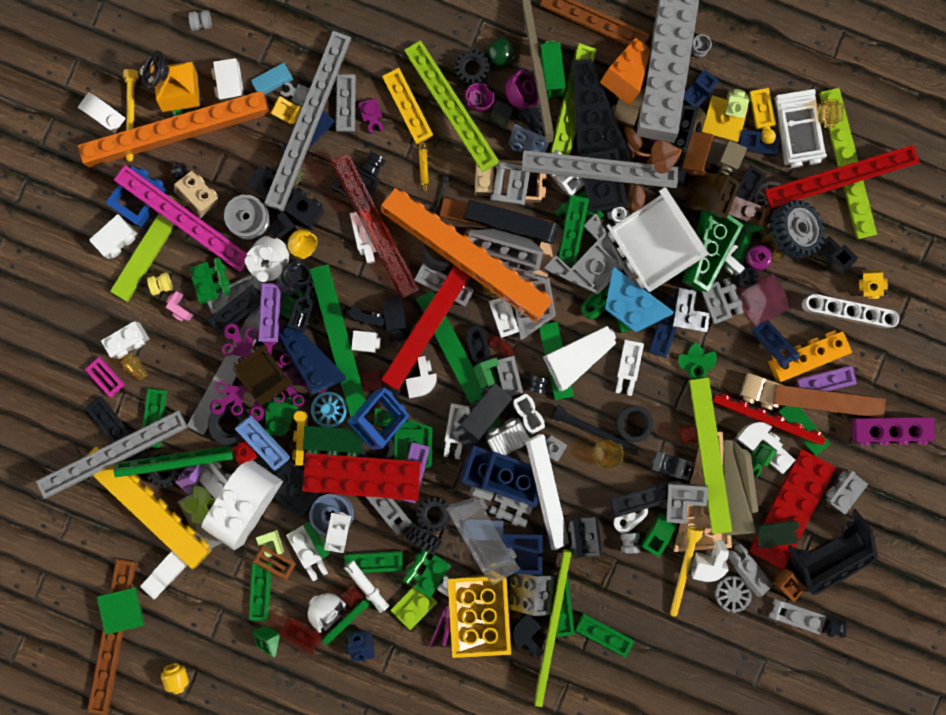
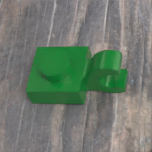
(761, 456)

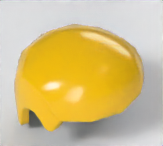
(302, 243)

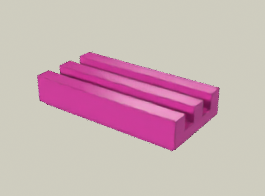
(116, 389)

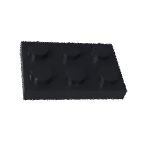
(604, 193)

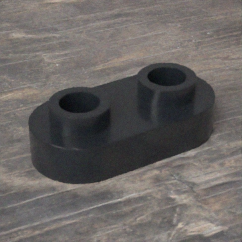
(478, 344)

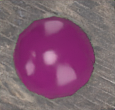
(478, 97)

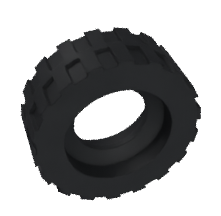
(216, 431)

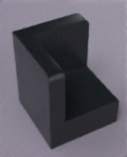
(282, 227)

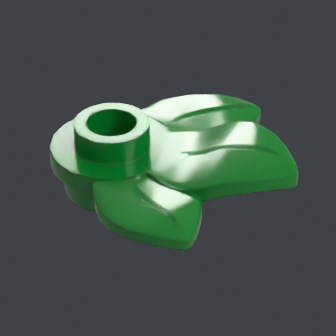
(697, 359)

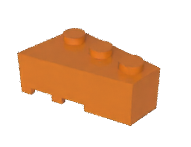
(627, 72)

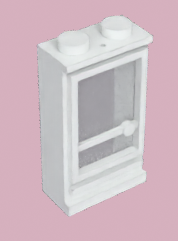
(799, 128)

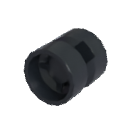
(293, 278)

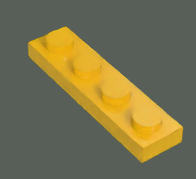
(407, 106)

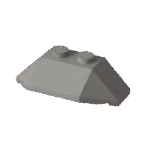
(509, 248)

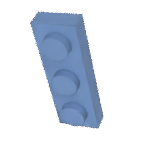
(262, 443)

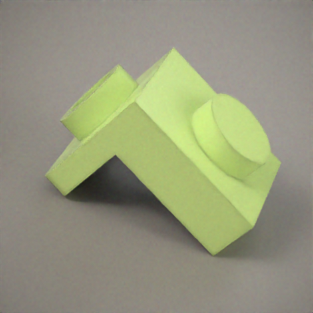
(737, 103)

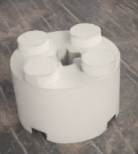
(267, 258)

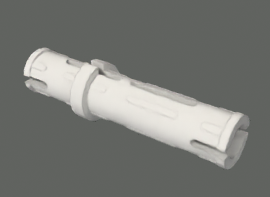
(366, 586)

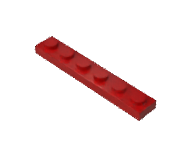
(777, 421)

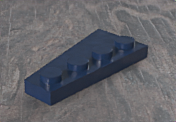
(309, 360)

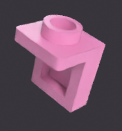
(179, 312)

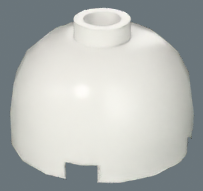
(324, 611)

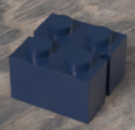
(526, 549)

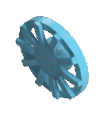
(328, 409)

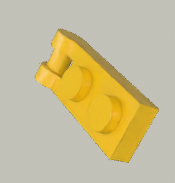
(299, 453)

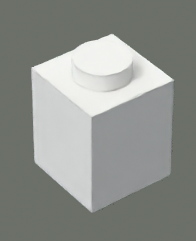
(365, 341)

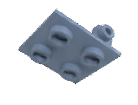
(527, 140)

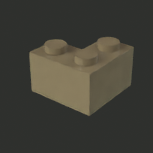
(725, 157)

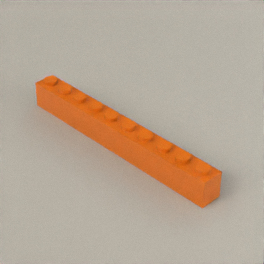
(174, 129)
(466, 255)

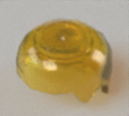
(607, 454)

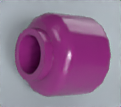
(752, 259)

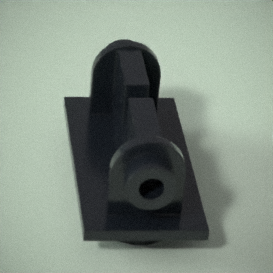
(530, 117)

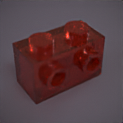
(300, 637)

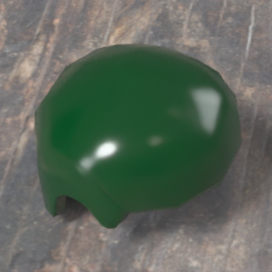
(500, 52)

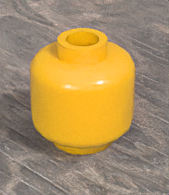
(174, 678)

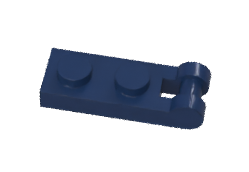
(775, 343)

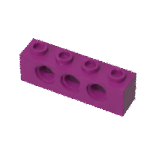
(923, 430)

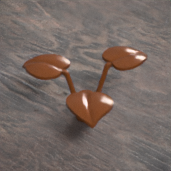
(662, 156)

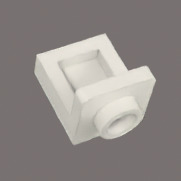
(731, 265)

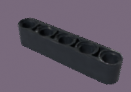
(511, 221)

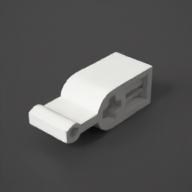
(163, 575)

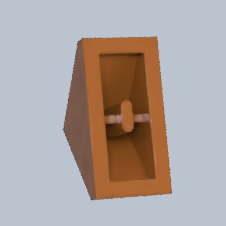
(789, 584)

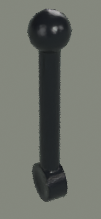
(437, 209)

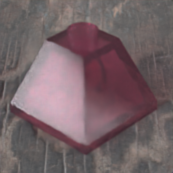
(764, 300)

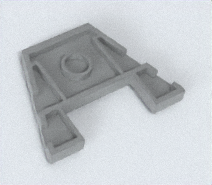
(595, 266)

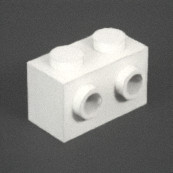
(124, 340)

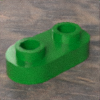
(595, 302)

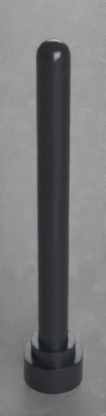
(561, 414)

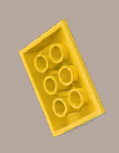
(478, 617)

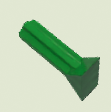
(744, 240)

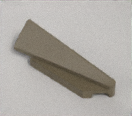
(739, 487)

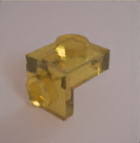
(776, 254)

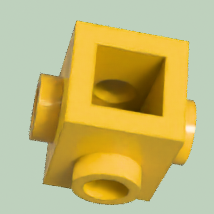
(869, 278)

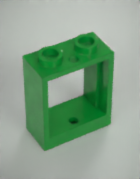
(552, 69)

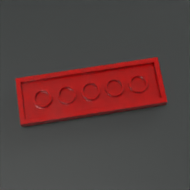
(362, 476)
(795, 501)

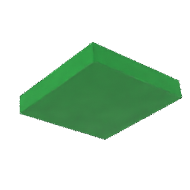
(120, 610)

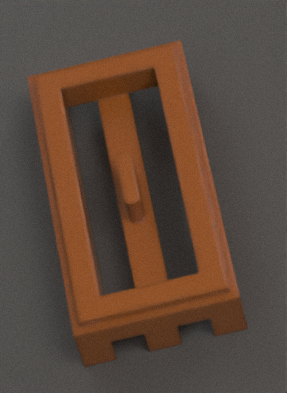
(259, 555)

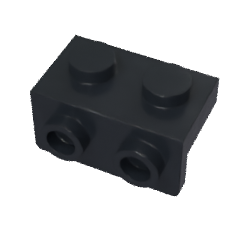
(585, 537)

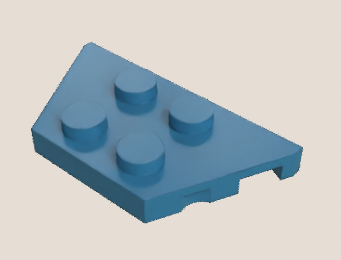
(632, 303)

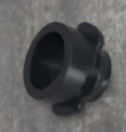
(179, 170)

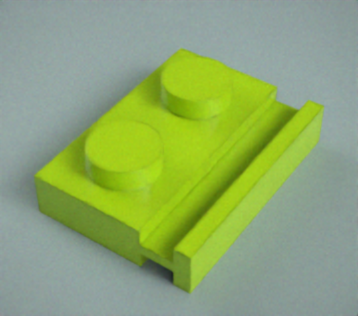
(413, 607)

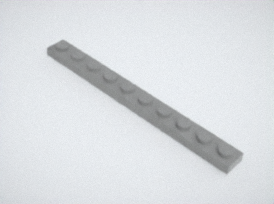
(307, 121)

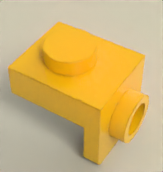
(286, 110)

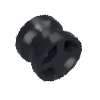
(537, 385)
(836, 627)

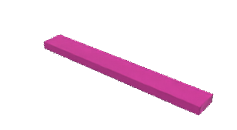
(181, 217)

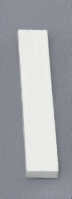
(547, 491)

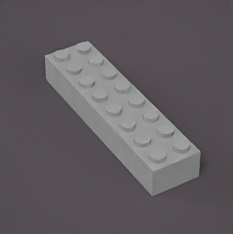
(667, 69)

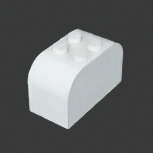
(241, 504)

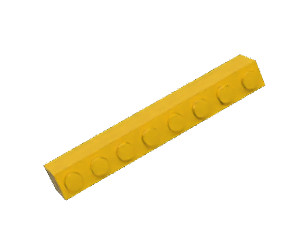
(155, 515)

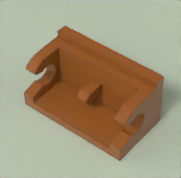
(697, 153)

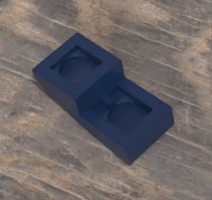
(700, 89)
(753, 143)

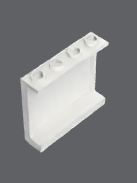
(657, 241)

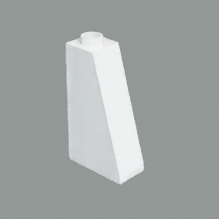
(577, 357)

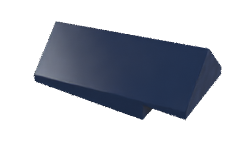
(500, 476)

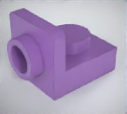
(189, 478)

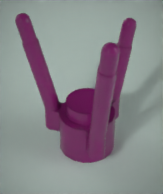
(445, 615)

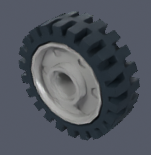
(797, 229)

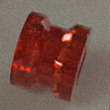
(688, 434)
(352, 595)

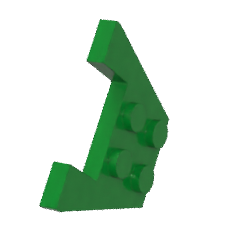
(407, 433)

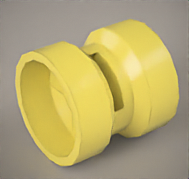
(159, 283)

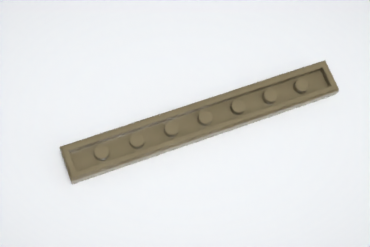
(537, 70)

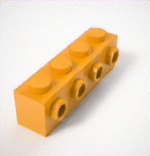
(813, 355)

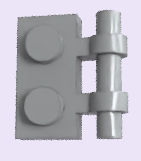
(717, 304)
(515, 519)

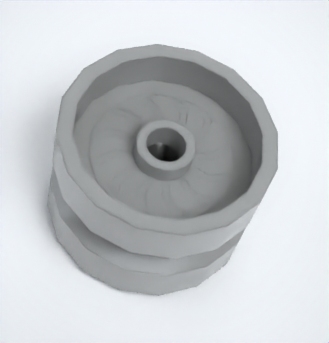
(236, 213)

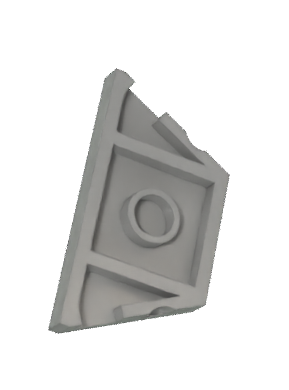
(541, 283)

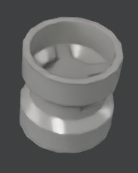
(200, 20)
(701, 42)
(630, 542)

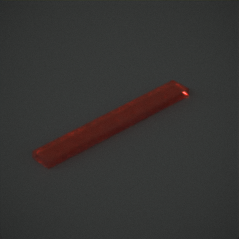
(374, 225)

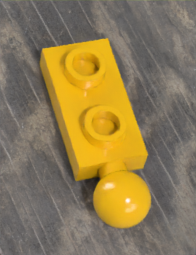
(763, 114)

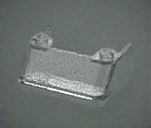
(483, 539)

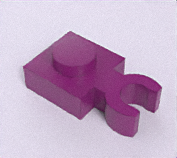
(371, 112)

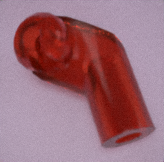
(502, 343)

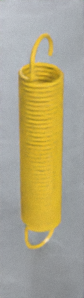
(423, 161)

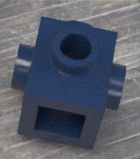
(360, 646)

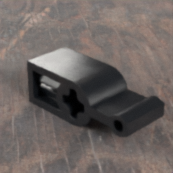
(304, 313)

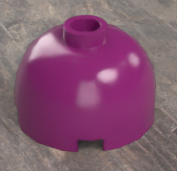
(522, 90)

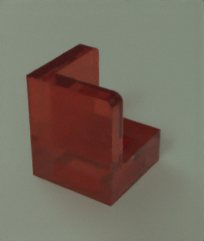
(372, 381)

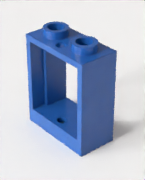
(144, 214)
(366, 430)

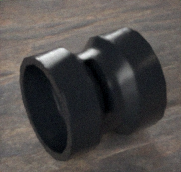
(373, 163)
(748, 275)

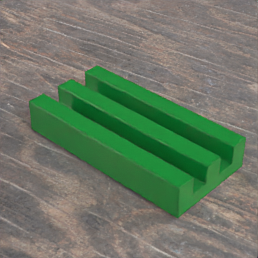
(316, 539)

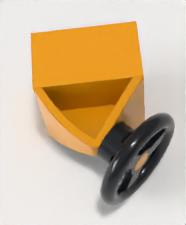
(174, 84)

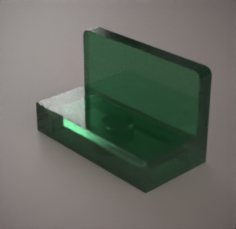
(777, 533)

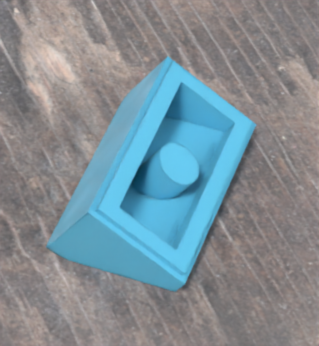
(272, 79)

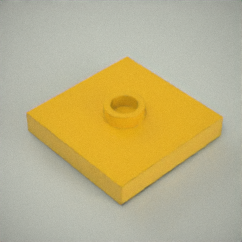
(721, 124)

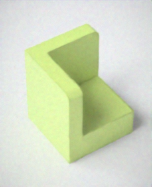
(271, 541)

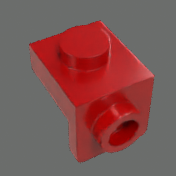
(244, 452)

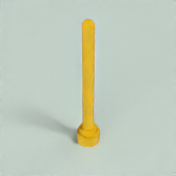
(130, 78)
(693, 536)

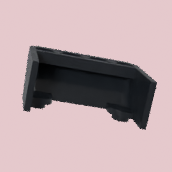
(838, 558)

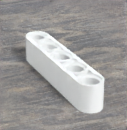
(859, 315)

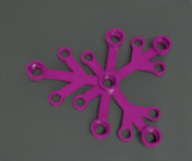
(236, 392)

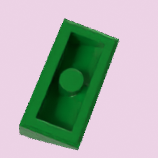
(266, 640)

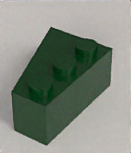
(332, 440)

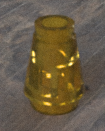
(134, 366)

